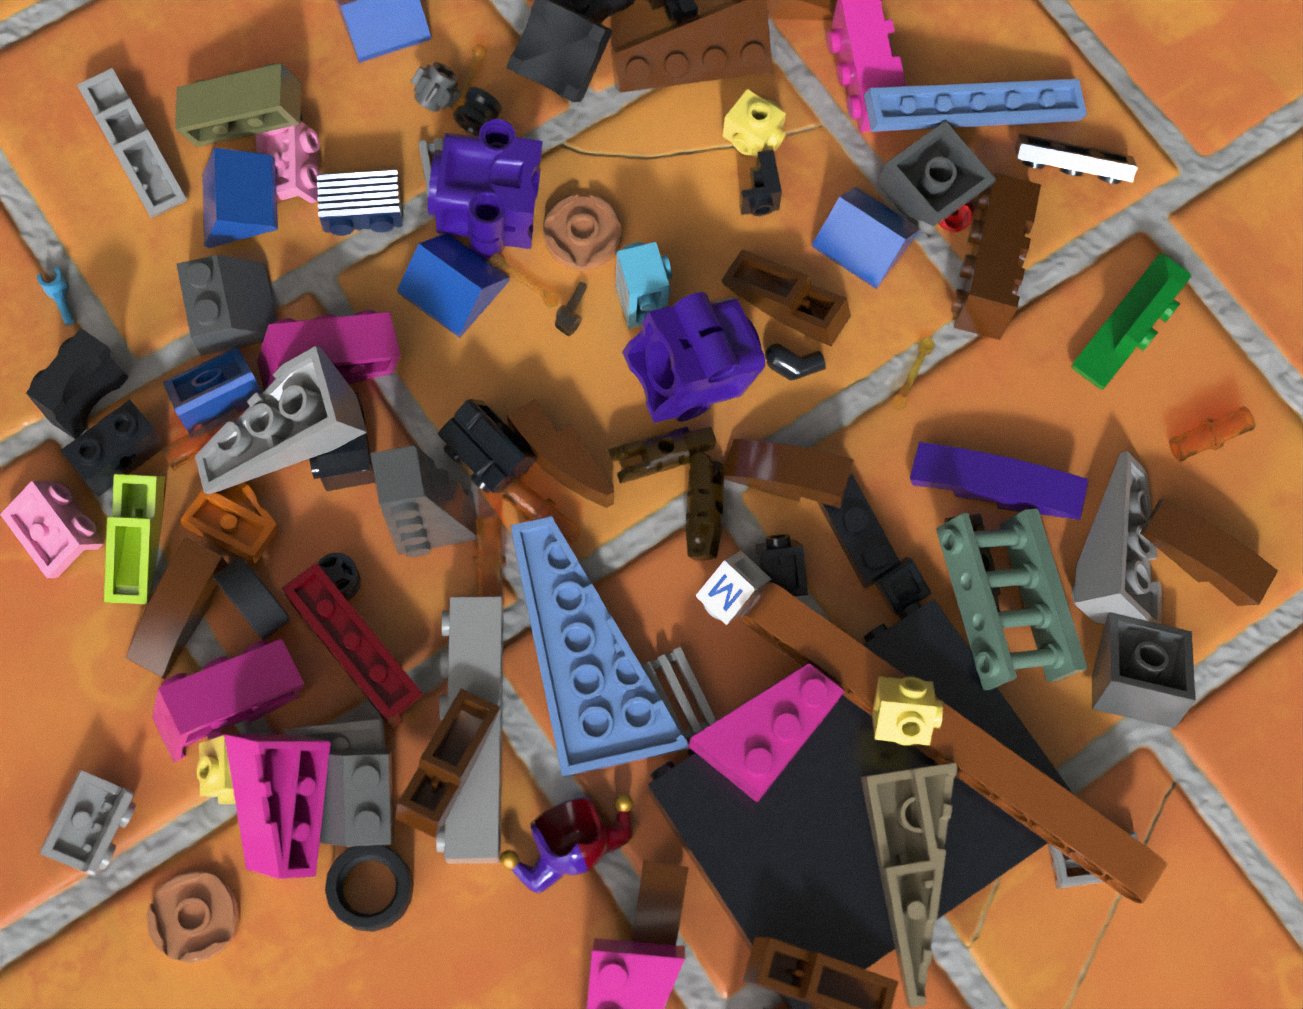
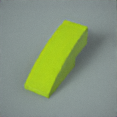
(133, 538)

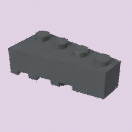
(421, 502)

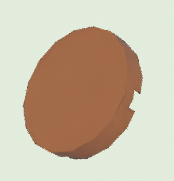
(582, 232)
(193, 917)

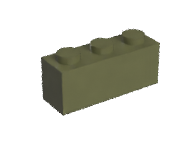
(238, 105)

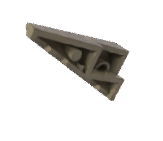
(909, 831)

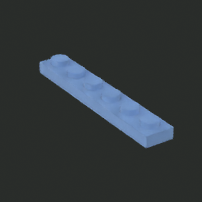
(974, 104)

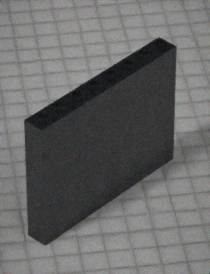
(806, 853)

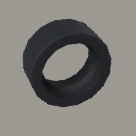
(251, 598)
(341, 868)

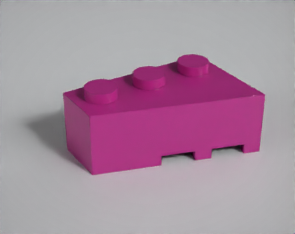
(863, 53)
(357, 345)
(225, 695)
(768, 731)
(279, 800)
(632, 974)

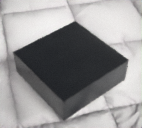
(901, 585)

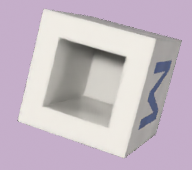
(732, 587)

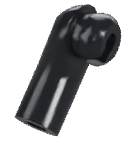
(791, 365)

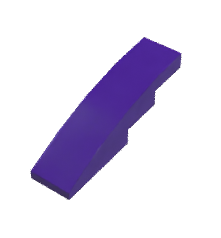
(999, 479)

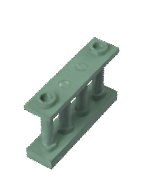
(1040, 591)

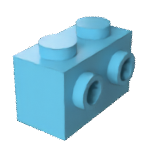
(642, 281)

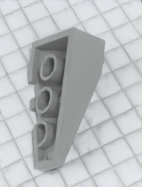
(293, 420)
(1116, 558)

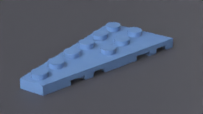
(592, 681)

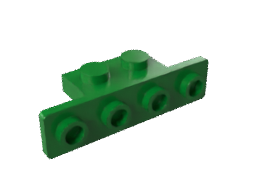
(1132, 321)

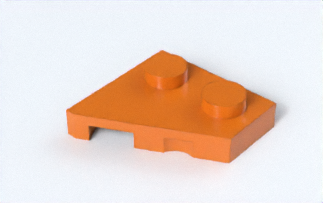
(232, 521)

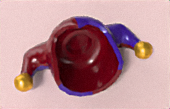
(570, 841)

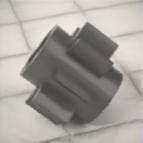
(436, 87)

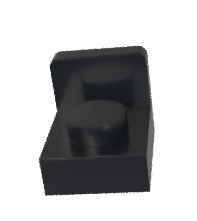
(766, 187)
(784, 563)

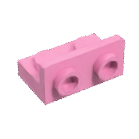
(295, 160)
(51, 526)

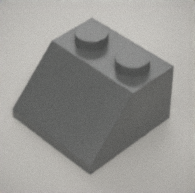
(934, 176)
(226, 302)
(1144, 671)
(358, 798)

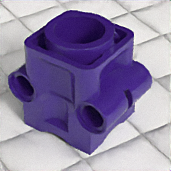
(486, 188)
(694, 356)

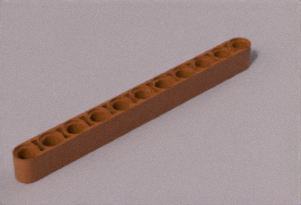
(979, 758)

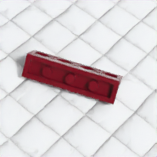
(352, 644)

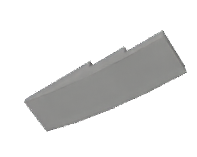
(132, 143)

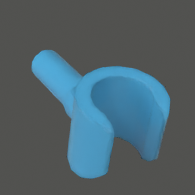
(57, 291)

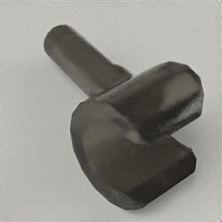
(567, 319)

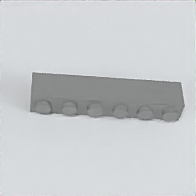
(476, 666)

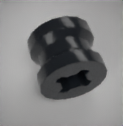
(477, 110)
(339, 568)

